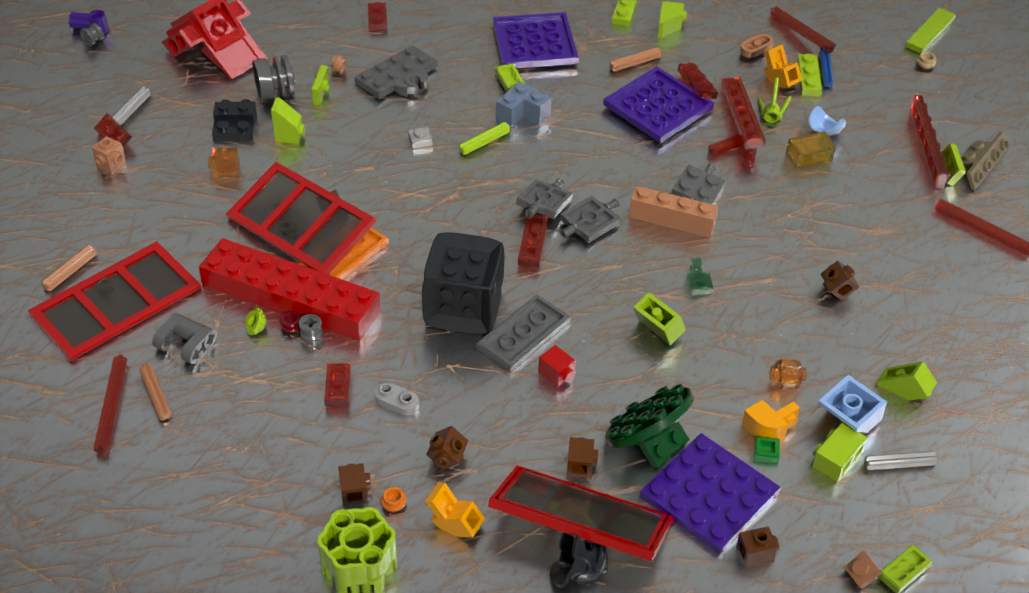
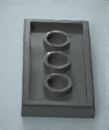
(523, 333)

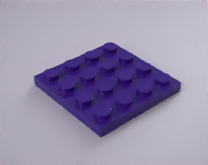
(535, 40)
(658, 104)
(710, 492)

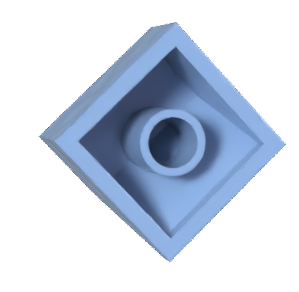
(854, 404)

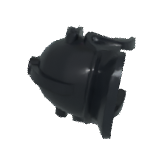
(578, 561)

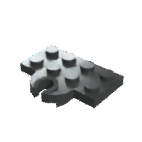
(398, 73)

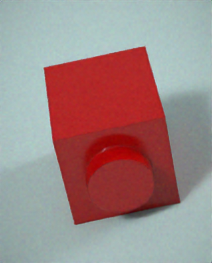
(556, 366)

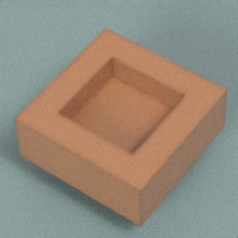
(863, 569)

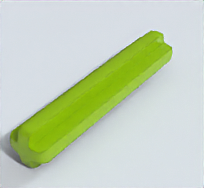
(484, 138)

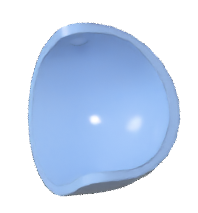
(820, 121)

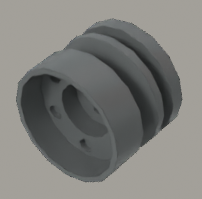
(273, 77)

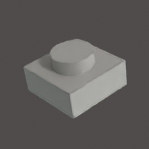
(420, 137)

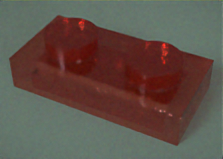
(377, 16)
(111, 128)
(337, 384)

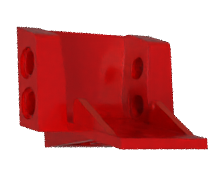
(220, 31)

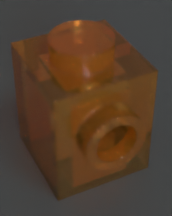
(224, 162)

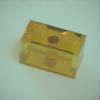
(810, 150)

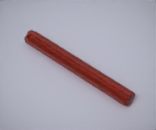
(803, 29)
(982, 226)
(110, 405)

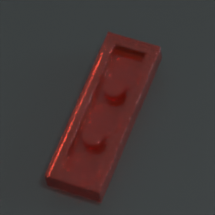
(697, 81)
(533, 241)

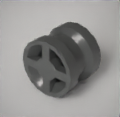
(92, 34)
(310, 328)

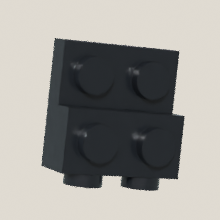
(234, 120)

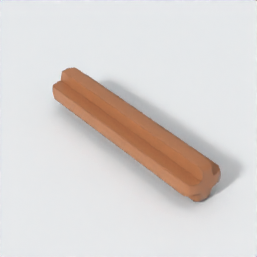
(635, 59)
(68, 268)
(155, 392)

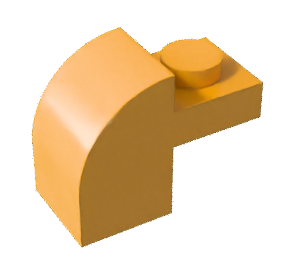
(779, 67)
(764, 422)
(451, 515)

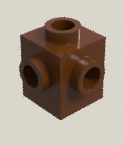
(839, 280)
(447, 447)

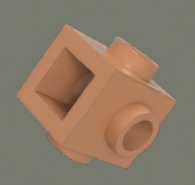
(108, 154)

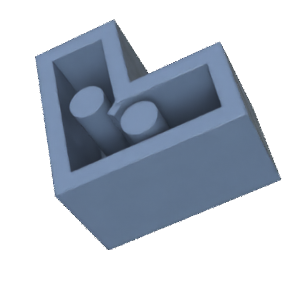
(521, 103)

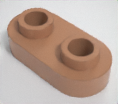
(756, 45)

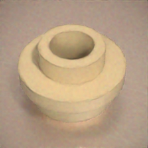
(926, 60)

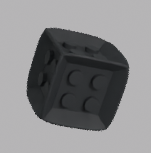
(463, 283)

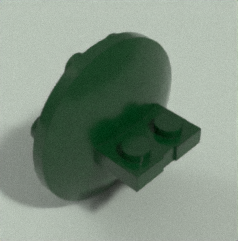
(653, 424)

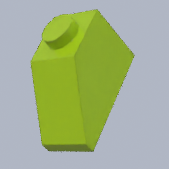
(671, 18)
(286, 123)
(908, 381)

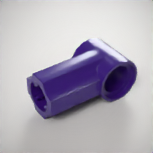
(83, 20)

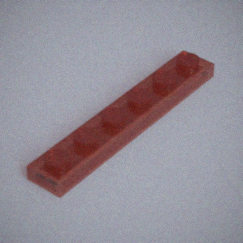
(743, 113)
(929, 143)

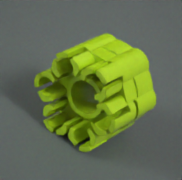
(357, 550)

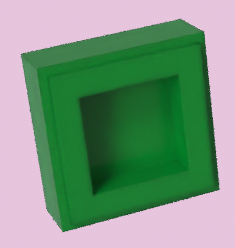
(766, 449)

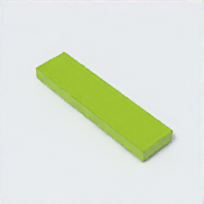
(930, 30)

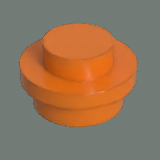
(393, 499)

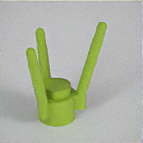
(772, 111)

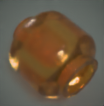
(788, 374)

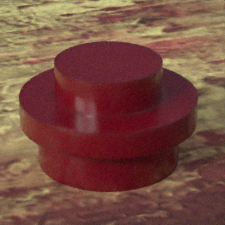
(290, 322)

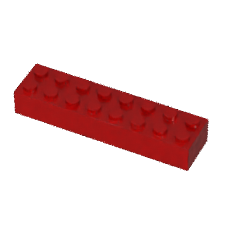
(290, 287)

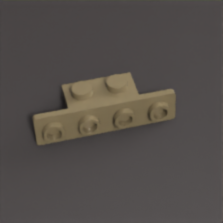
(982, 158)

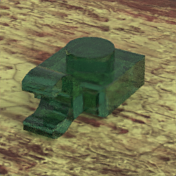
(698, 281)

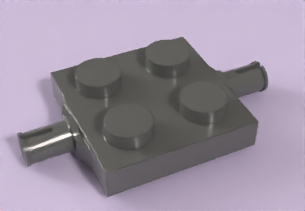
(699, 184)
(544, 198)
(590, 219)

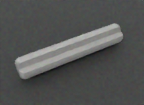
(131, 105)
(900, 460)

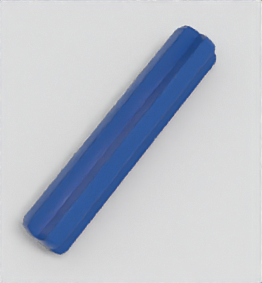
(826, 68)

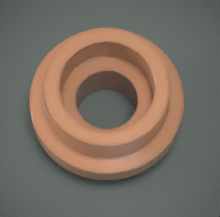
(338, 64)

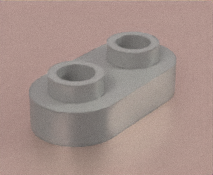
(393, 397)

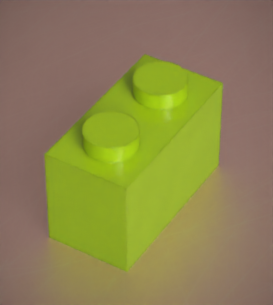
(659, 318)
(839, 451)

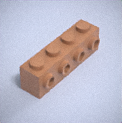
(673, 211)

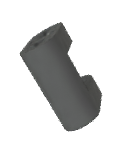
(199, 337)

